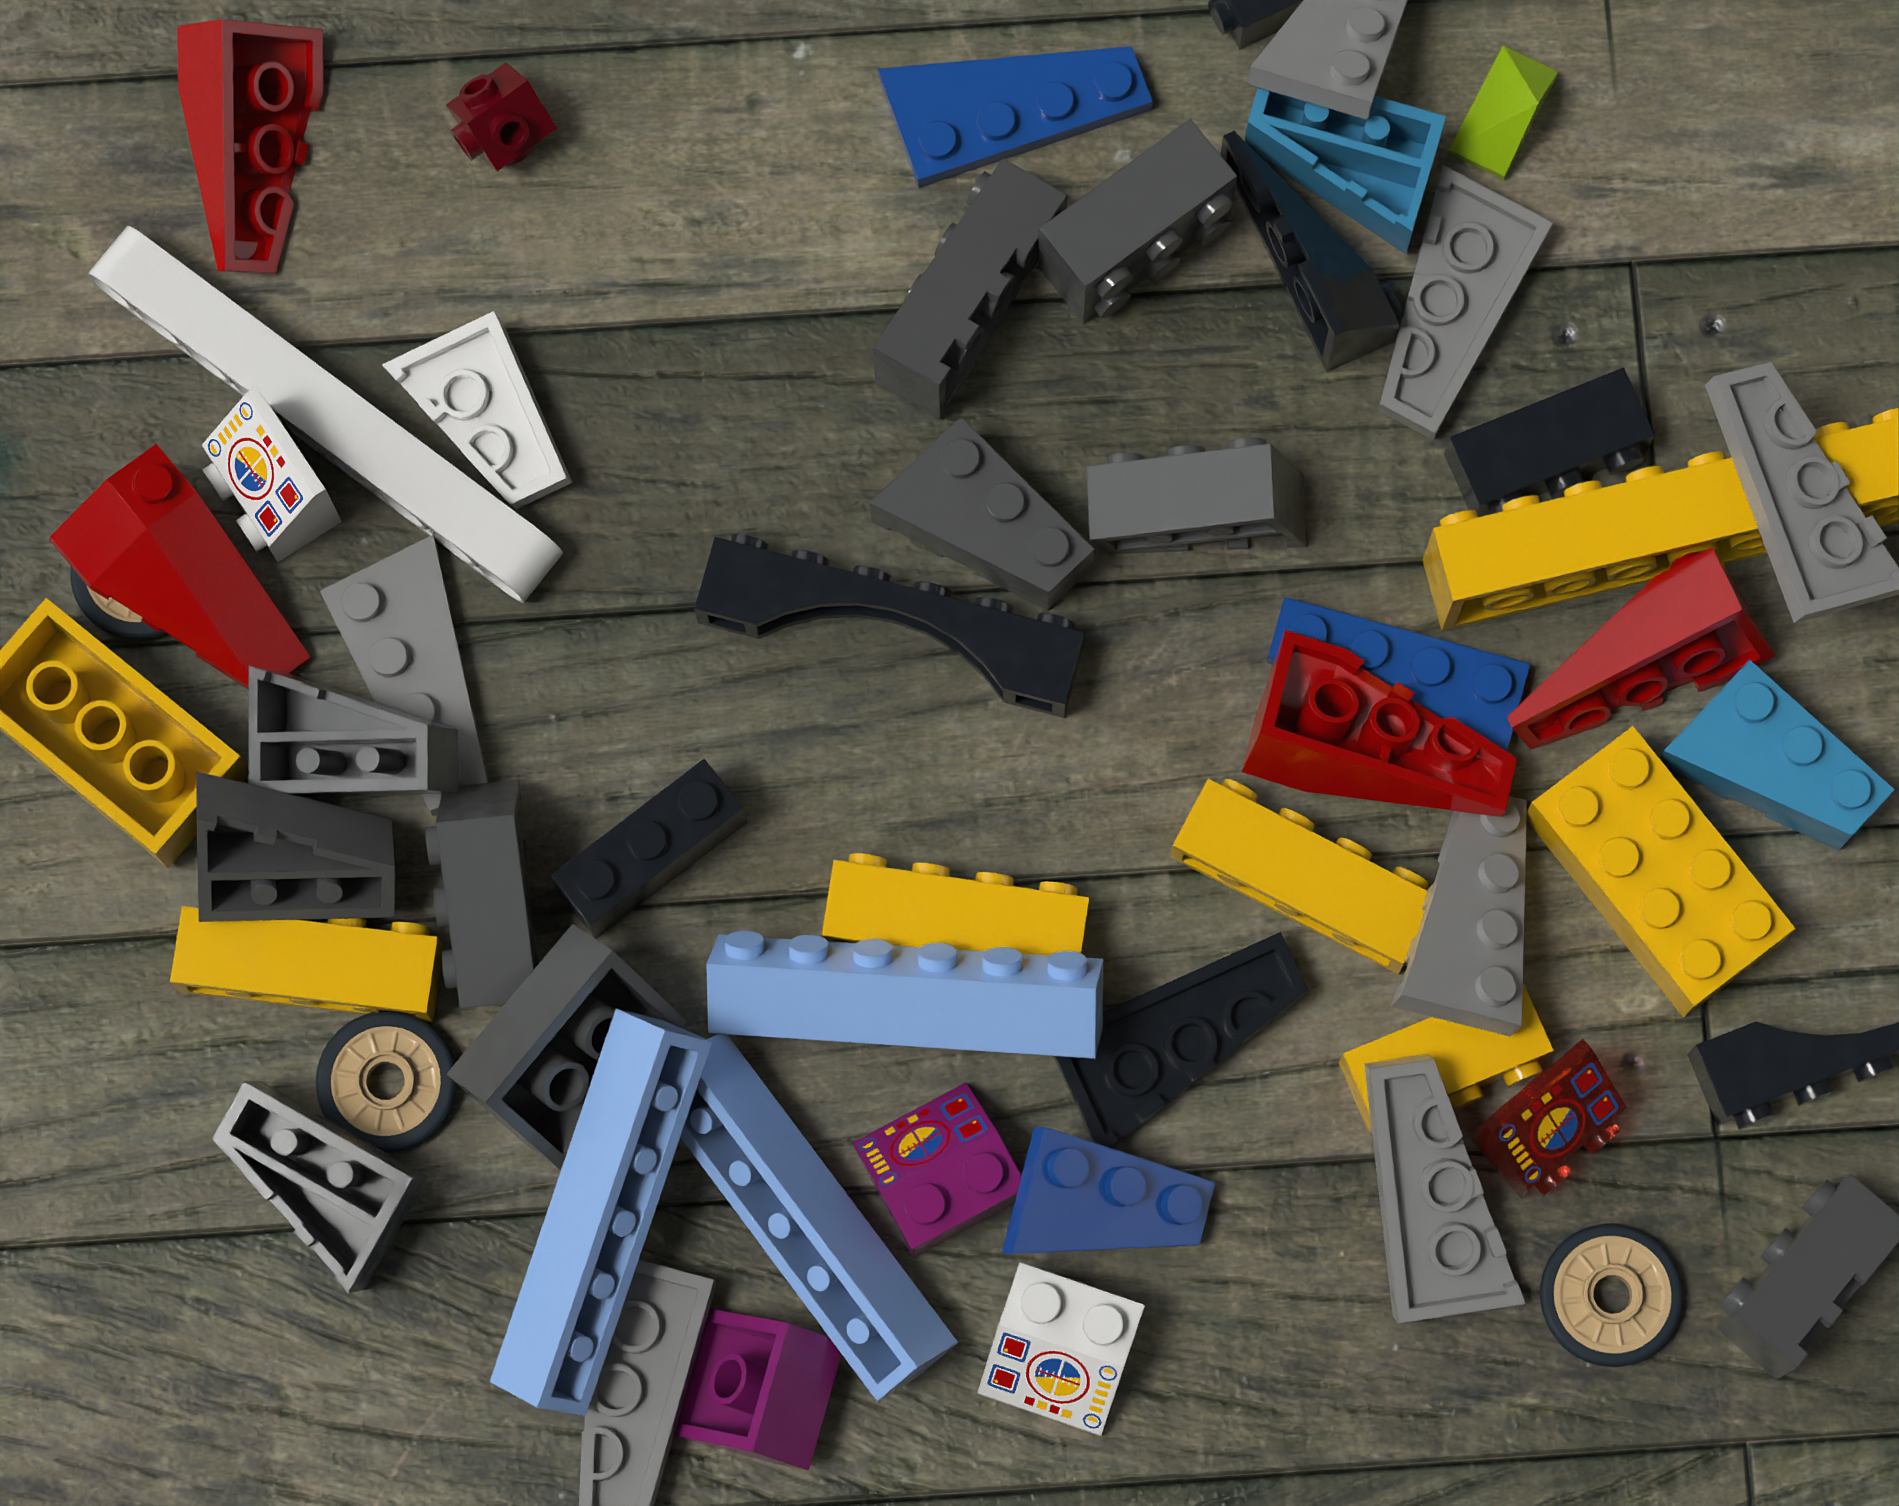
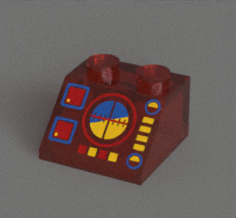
(1551, 1121)

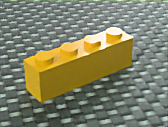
(1302, 874)
(932, 907)
(310, 964)

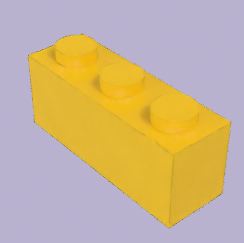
(1463, 1056)

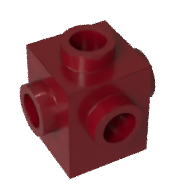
(499, 118)

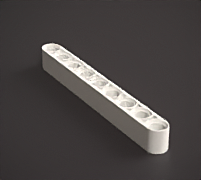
(326, 414)

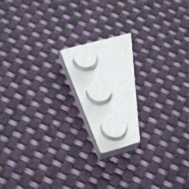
(486, 407)

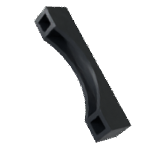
(765, 591)
(1765, 1065)

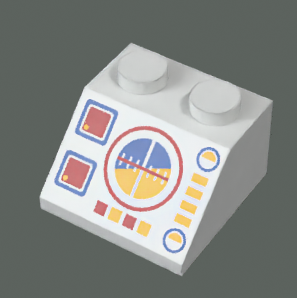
(268, 478)
(1060, 1349)

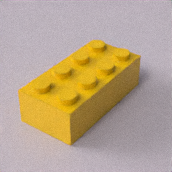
(108, 731)
(1658, 871)

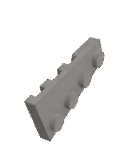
(1331, 53)
(1461, 286)
(1808, 520)
(407, 646)
(1472, 931)
(1433, 1210)
(642, 1386)

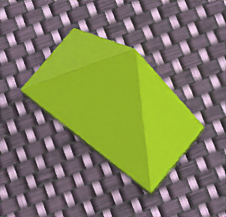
(1503, 112)

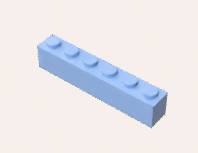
(905, 995)
(600, 1212)
(810, 1226)

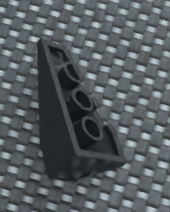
(1324, 277)

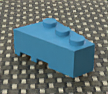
(1360, 166)
(1777, 759)

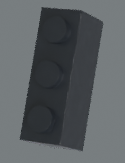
(1551, 444)
(649, 848)

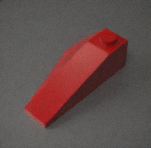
(246, 118)
(169, 561)
(1671, 633)
(1354, 736)

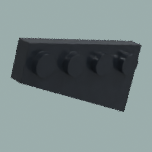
(1178, 1034)

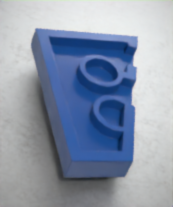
(1101, 1199)

